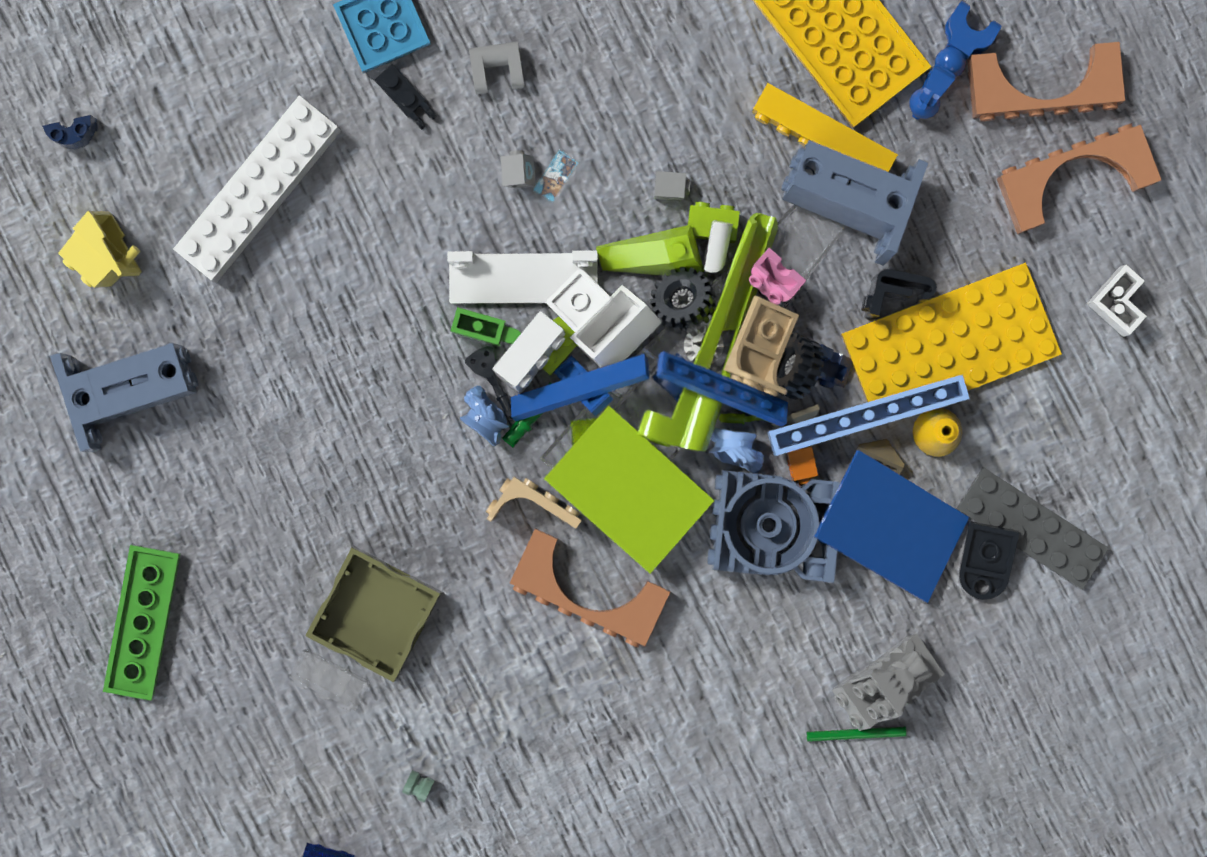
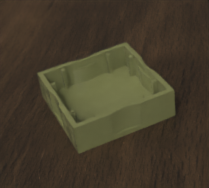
(374, 613)

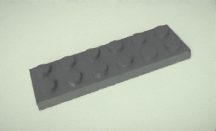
(1041, 531)

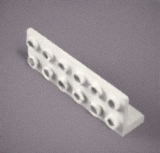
(513, 276)

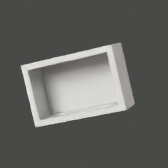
(618, 329)

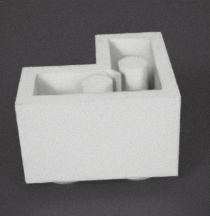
(1113, 304)

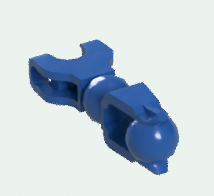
(951, 60)

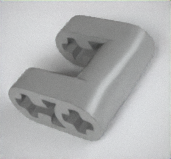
(496, 56)

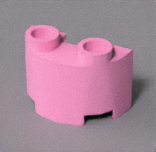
(774, 279)

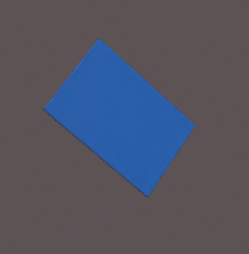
(891, 526)

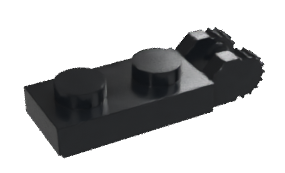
(403, 94)

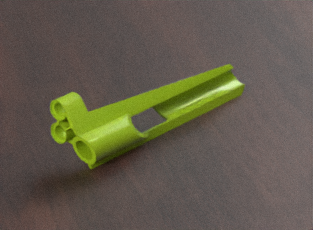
(695, 413)

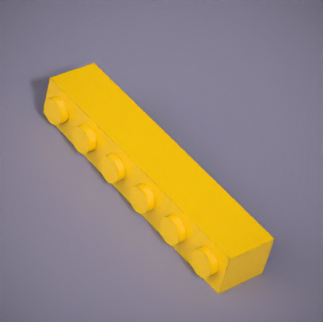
(807, 124)

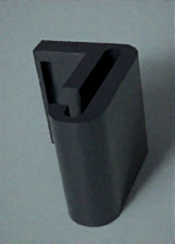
(873, 301)

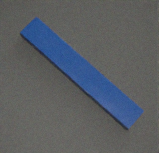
(580, 387)
(722, 389)

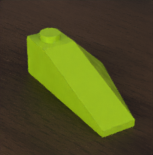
(653, 253)

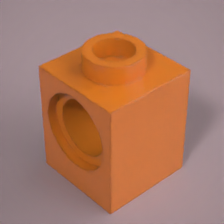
(802, 465)

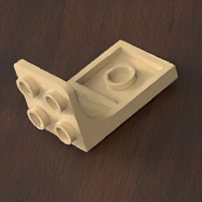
(761, 346)
(527, 489)

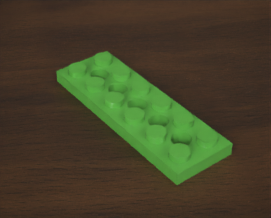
(125, 628)

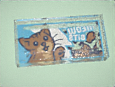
(555, 175)

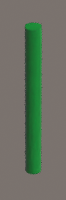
(856, 734)

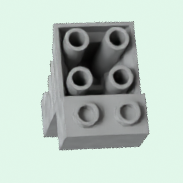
(888, 683)

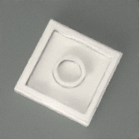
(579, 301)

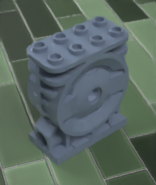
(732, 556)

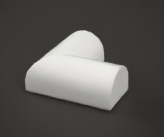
(717, 246)

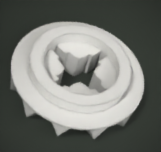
(696, 336)

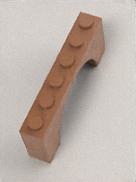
(997, 97)
(1124, 151)
(632, 620)

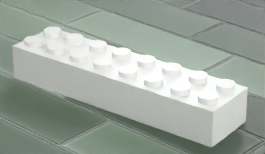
(257, 189)

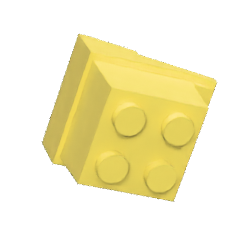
(99, 251)

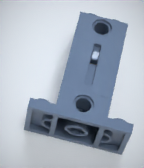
(854, 194)
(121, 388)

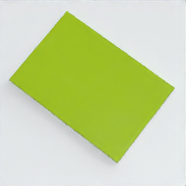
(629, 489)

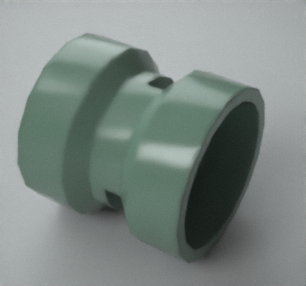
(418, 786)

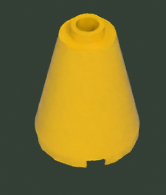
(929, 435)

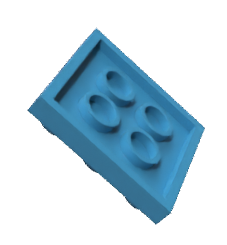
(381, 30)

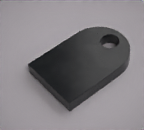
(987, 557)

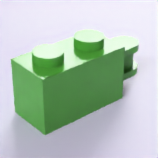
(483, 328)

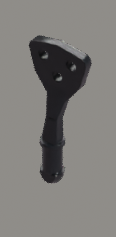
(489, 374)

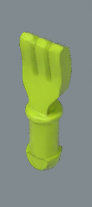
(737, 418)

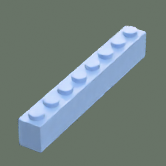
(868, 415)

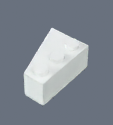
(529, 352)

